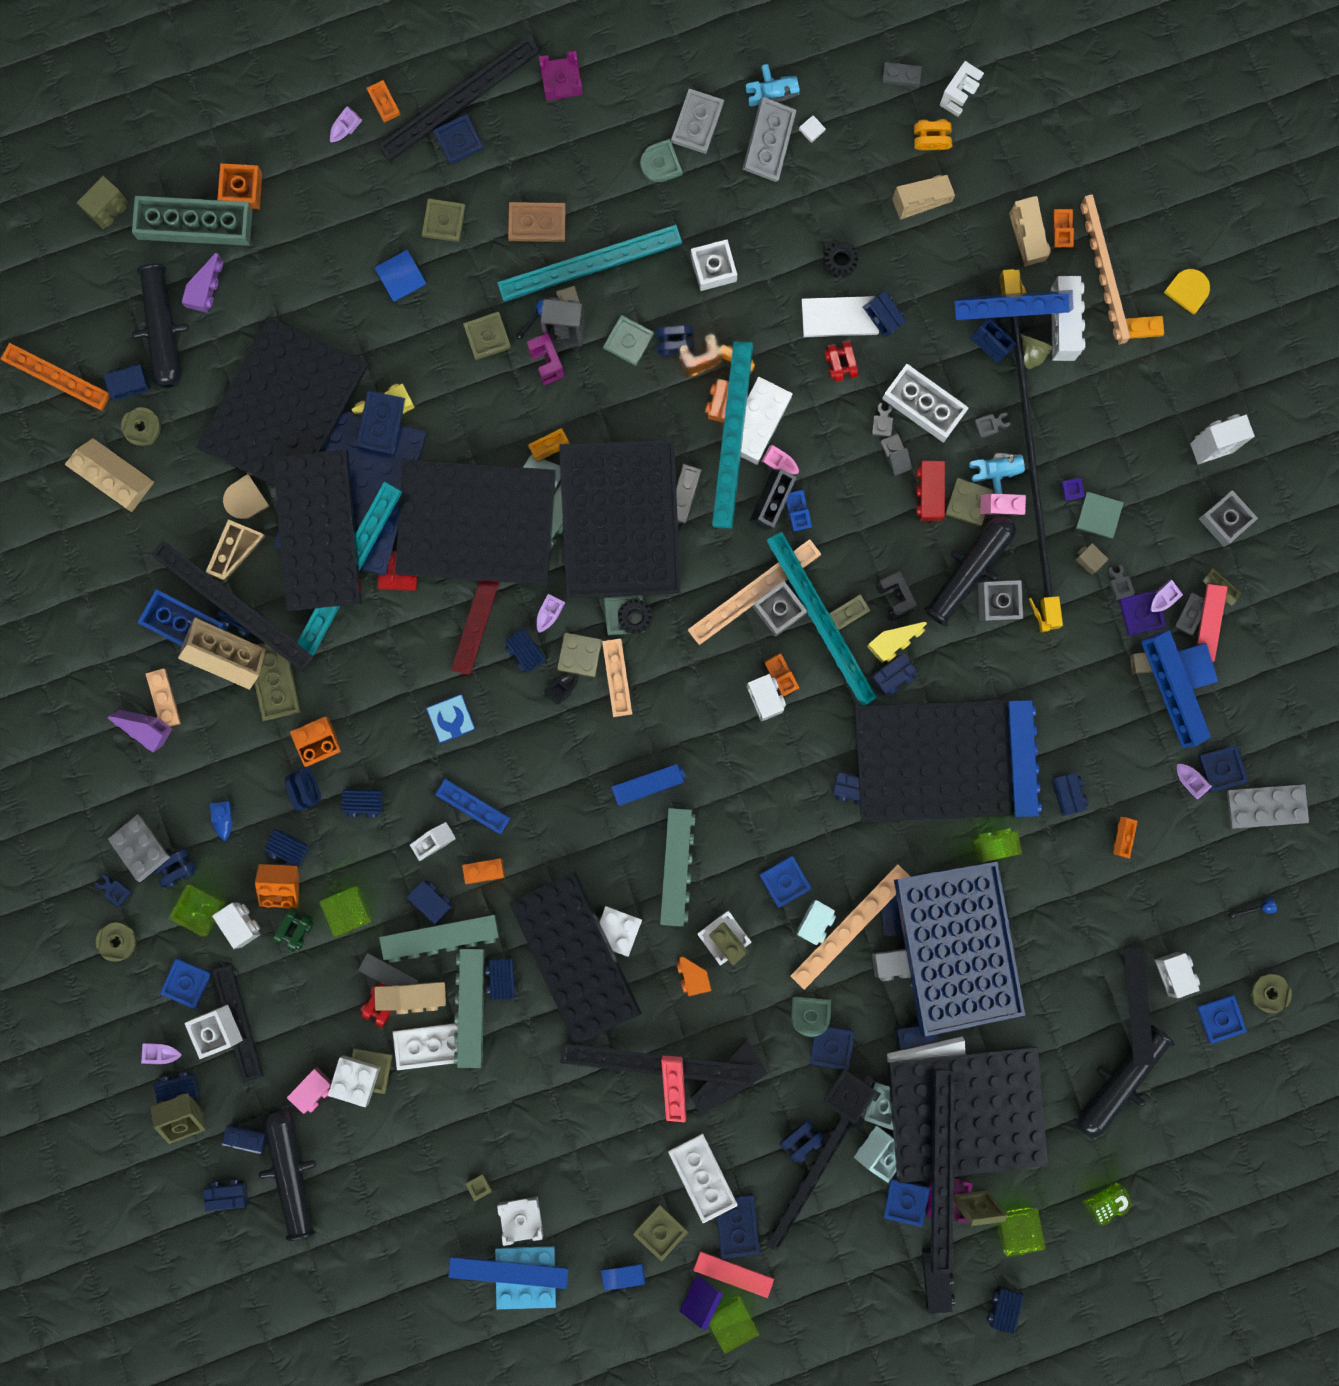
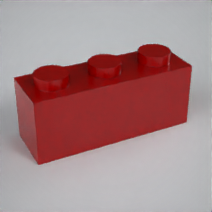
(931, 491)

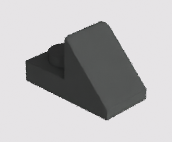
(896, 455)

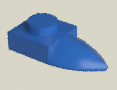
(221, 818)

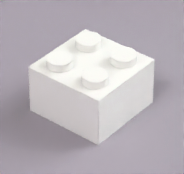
(713, 265)
(765, 697)
(237, 925)
(620, 929)
(1177, 974)
(213, 1031)
(354, 1081)

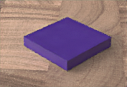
(1138, 614)
(701, 1302)

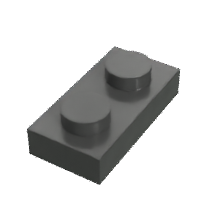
(902, 74)
(1190, 614)

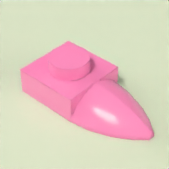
(778, 459)

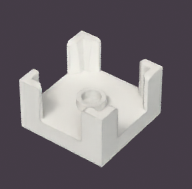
(959, 82)
(735, 928)
(520, 1220)

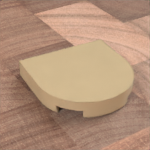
(244, 499)

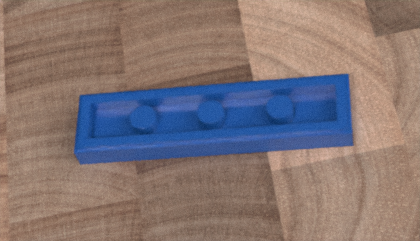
(472, 806)

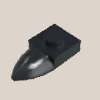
(562, 687)

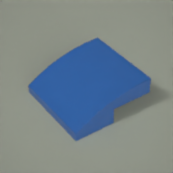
(400, 275)
(1198, 665)

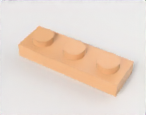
(163, 697)

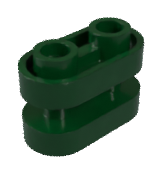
(303, 926)

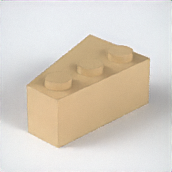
(922, 196)
(1029, 231)
(232, 549)
(410, 997)

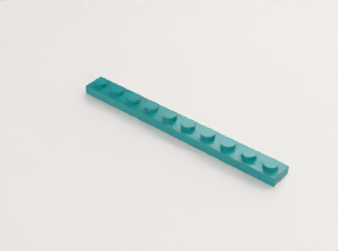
(589, 263)
(732, 435)
(366, 537)
(821, 619)

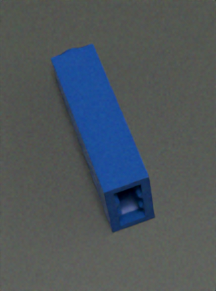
(648, 784)

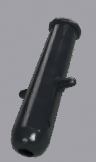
(160, 327)
(972, 568)
(1119, 1089)
(287, 1172)

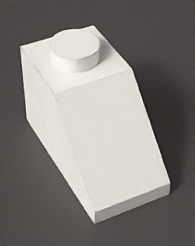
(432, 841)

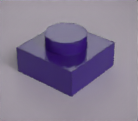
(1072, 489)

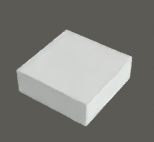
(812, 129)

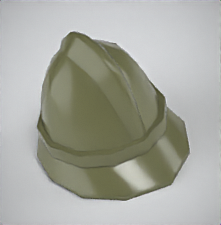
(1034, 351)

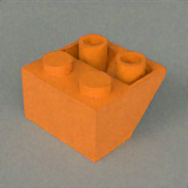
(316, 741)
(277, 886)
(695, 977)

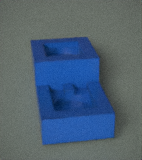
(798, 511)
(623, 1276)

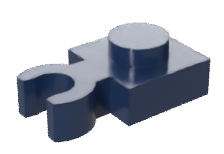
(116, 891)

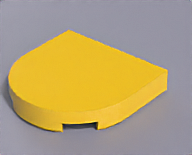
(1189, 289)

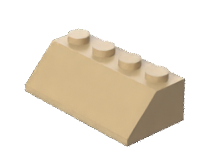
(110, 474)
(222, 653)

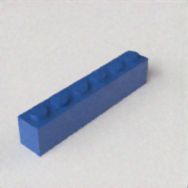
(1014, 304)
(1176, 689)
(1022, 758)

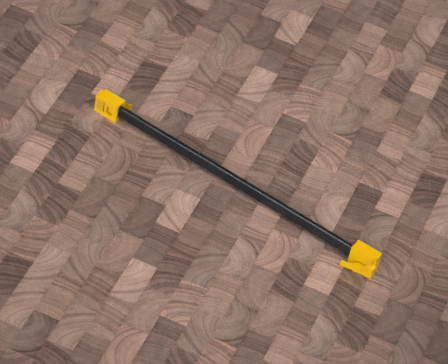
(1050, 606)

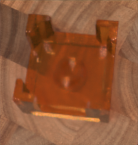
(703, 361)

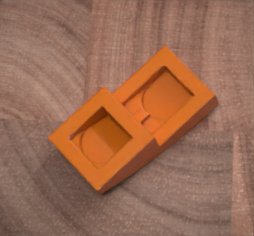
(1063, 228)
(778, 668)

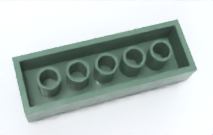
(192, 220)

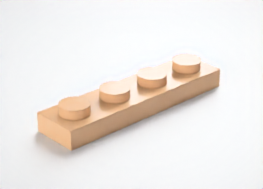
(617, 677)

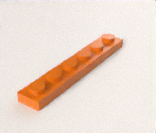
(55, 376)

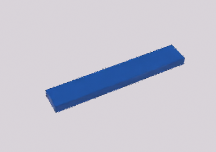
(508, 1272)

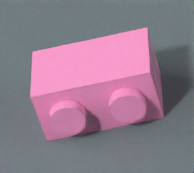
(1003, 504)
(310, 1091)

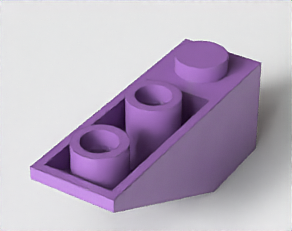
(201, 287)
(146, 729)

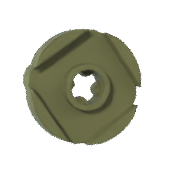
(147, 435)
(123, 950)
(1277, 1002)

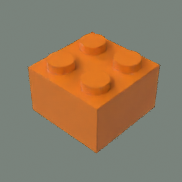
(240, 184)

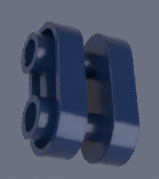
(665, 333)
(302, 789)
(185, 871)
(814, 1141)

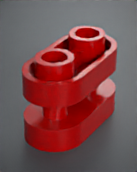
(836, 371)
(368, 1009)

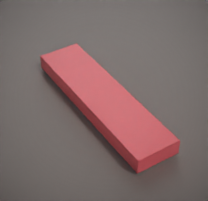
(1212, 617)
(674, 1088)
(733, 1274)

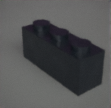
(773, 498)
(937, 1287)

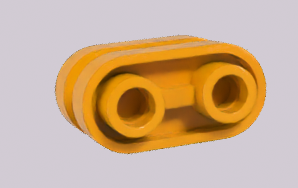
(932, 135)

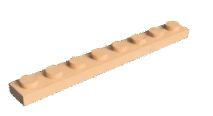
(1106, 275)
(749, 595)
(848, 929)

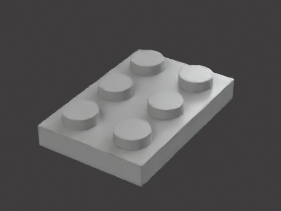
(697, 121)
(138, 848)

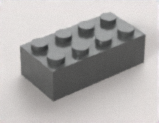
(563, 321)

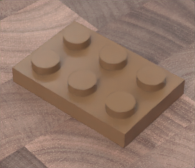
(536, 222)

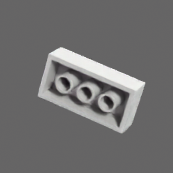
(1068, 327)
(925, 403)
(763, 413)
(1222, 438)

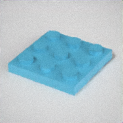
(525, 1296)

